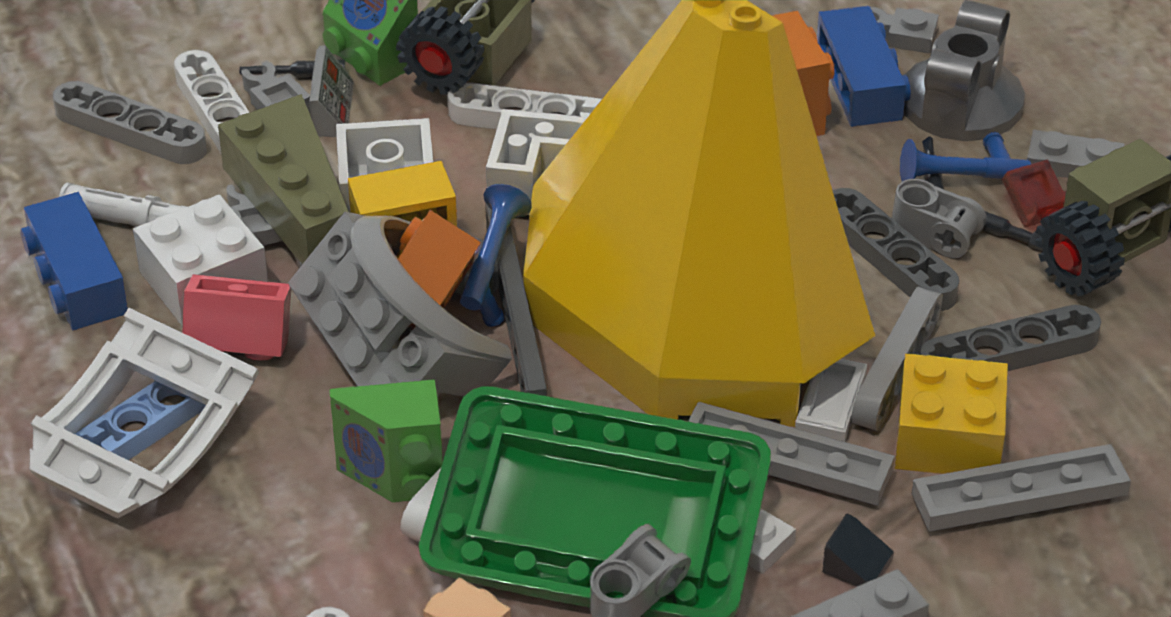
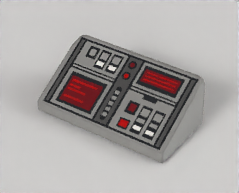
(329, 93)

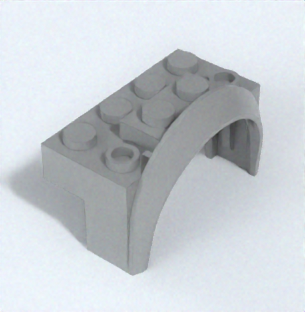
(367, 301)

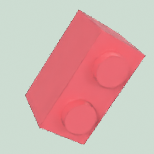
(238, 315)

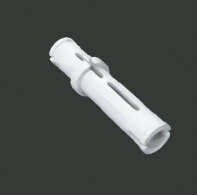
(120, 207)

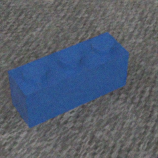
(864, 66)
(73, 261)

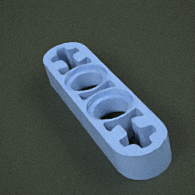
(142, 407)

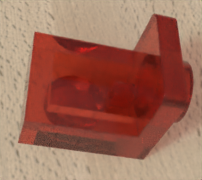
(1034, 192)

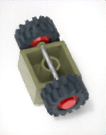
(465, 42)
(1108, 217)

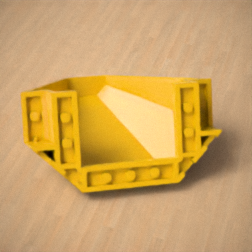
(696, 227)

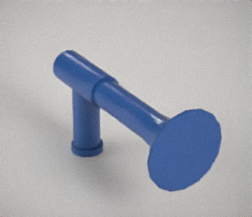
(917, 163)
(506, 204)

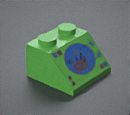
(367, 34)
(388, 436)

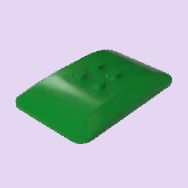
(557, 485)

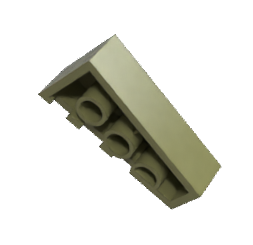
(284, 172)

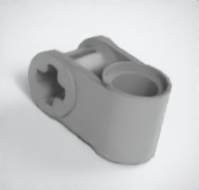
(934, 216)
(639, 569)

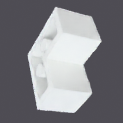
(527, 146)

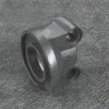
(963, 85)

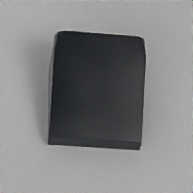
(855, 553)

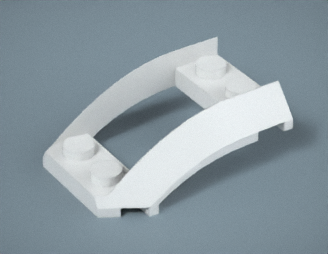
(165, 356)

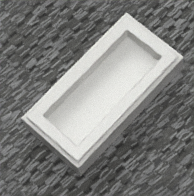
(831, 399)

